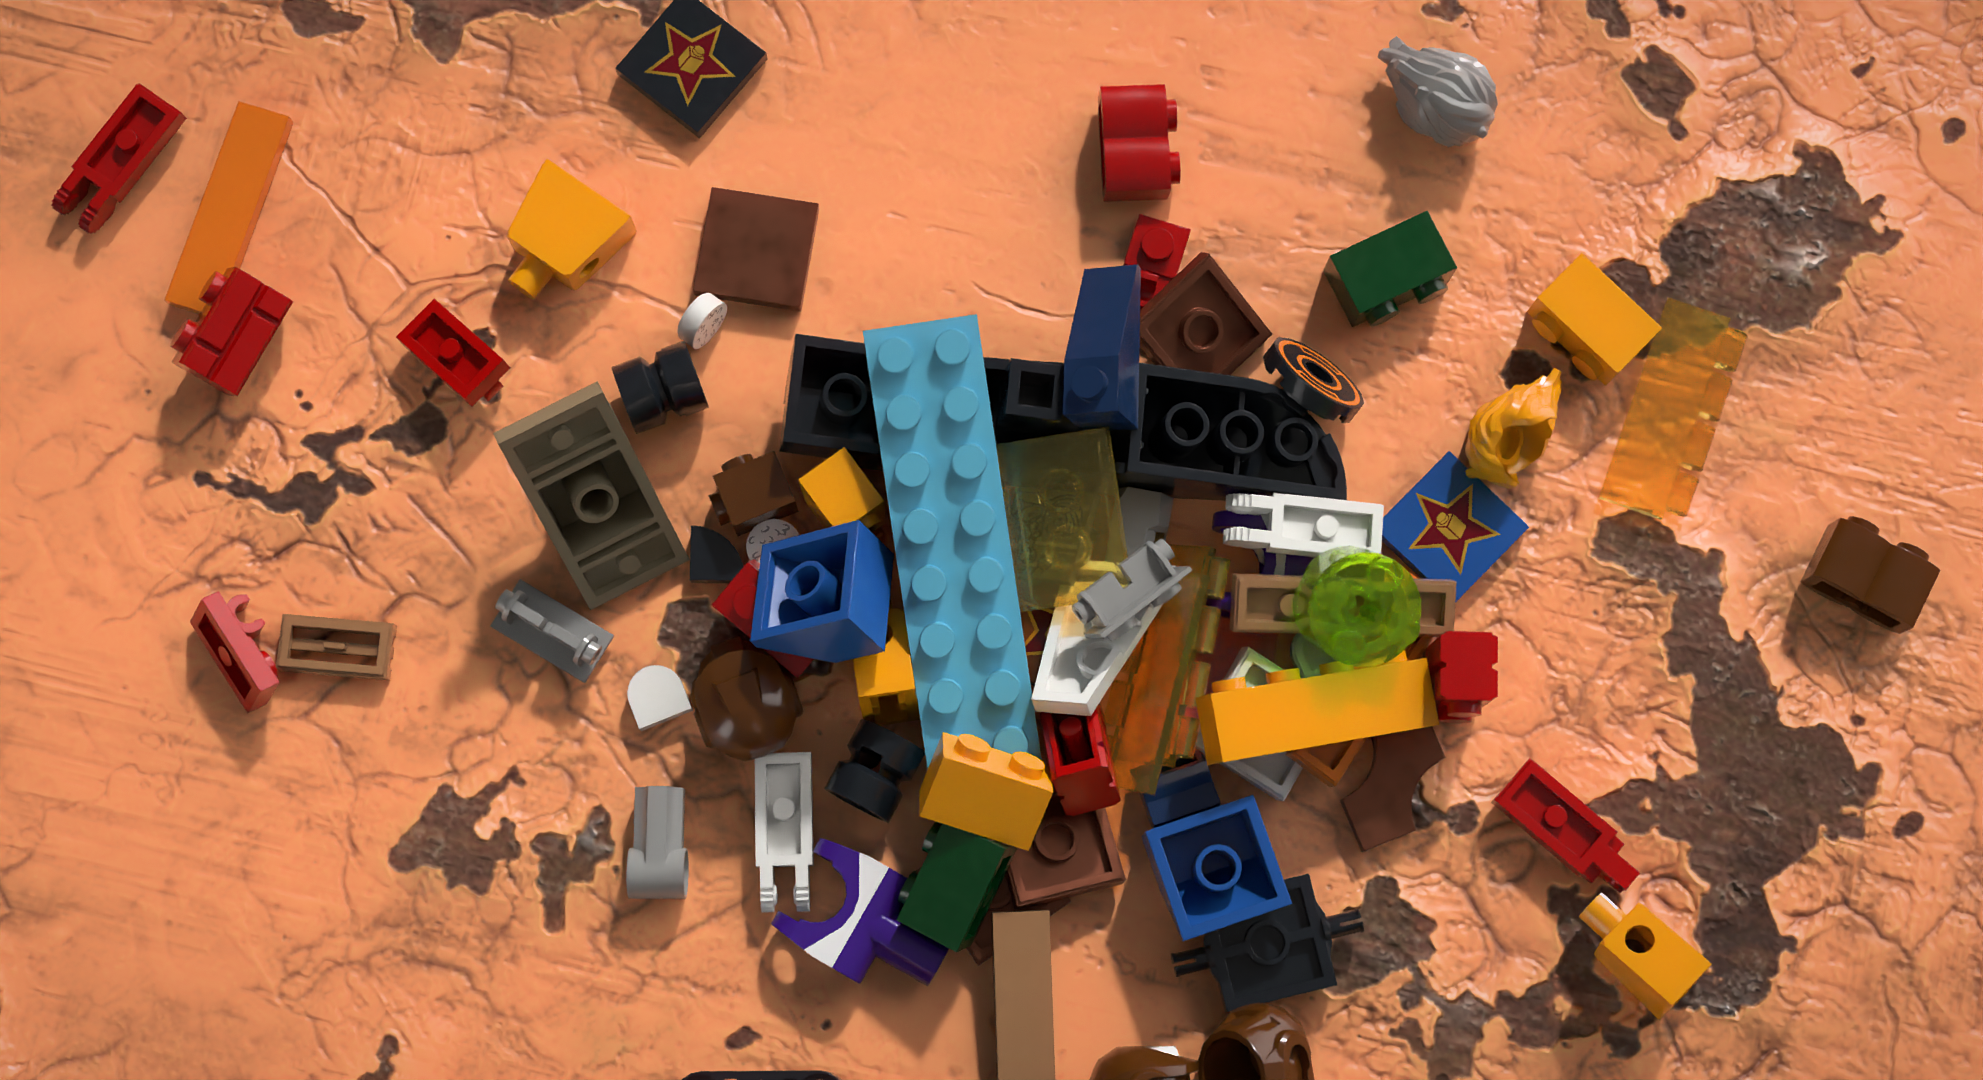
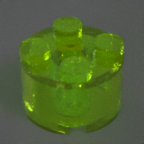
(1385, 621)

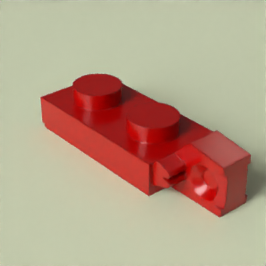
(1565, 826)

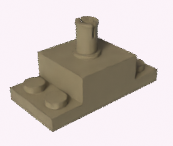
(592, 495)

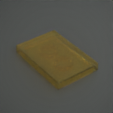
(1061, 515)

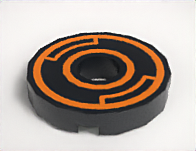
(1313, 380)

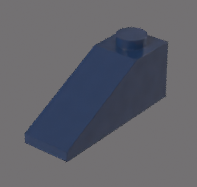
(1104, 351)

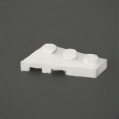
(1081, 669)

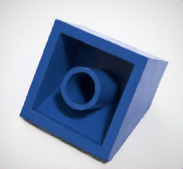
(824, 594)
(1216, 868)

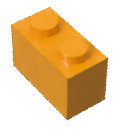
(1592, 320)
(842, 494)
(986, 790)

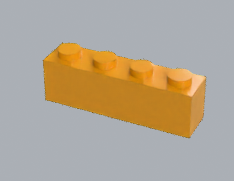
(1316, 709)

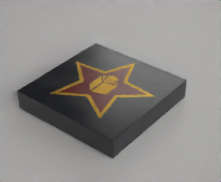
(691, 64)

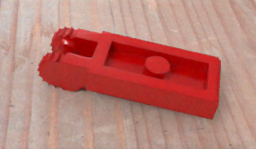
(118, 156)

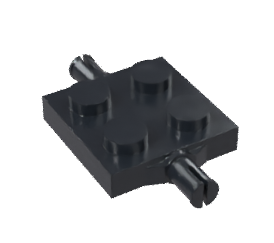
(1273, 952)

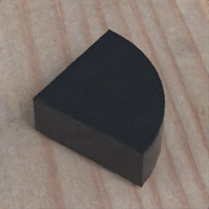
(712, 557)

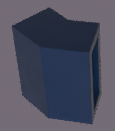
(1181, 791)

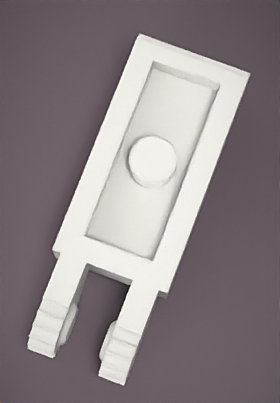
(1305, 524)
(784, 824)

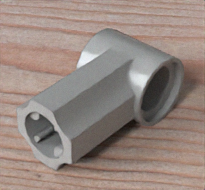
(658, 857)

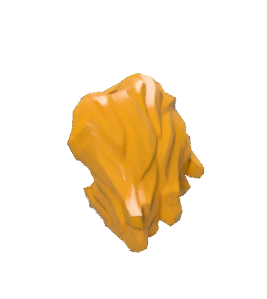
(1513, 430)

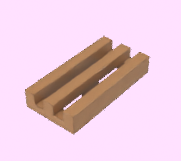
(383, 651)

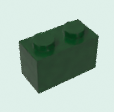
(1390, 270)
(954, 885)

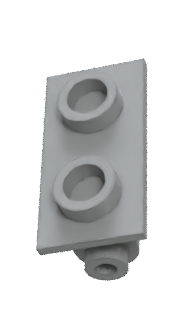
(1114, 606)
(551, 630)

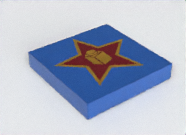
(1451, 526)

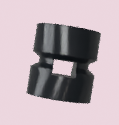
(659, 387)
(866, 789)

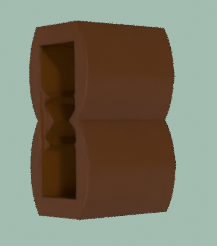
(1870, 574)

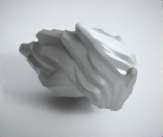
(1441, 92)

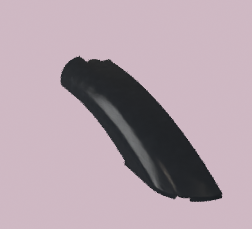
(1193, 438)

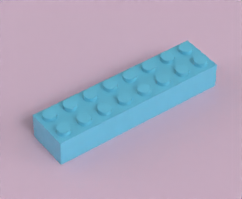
(951, 533)

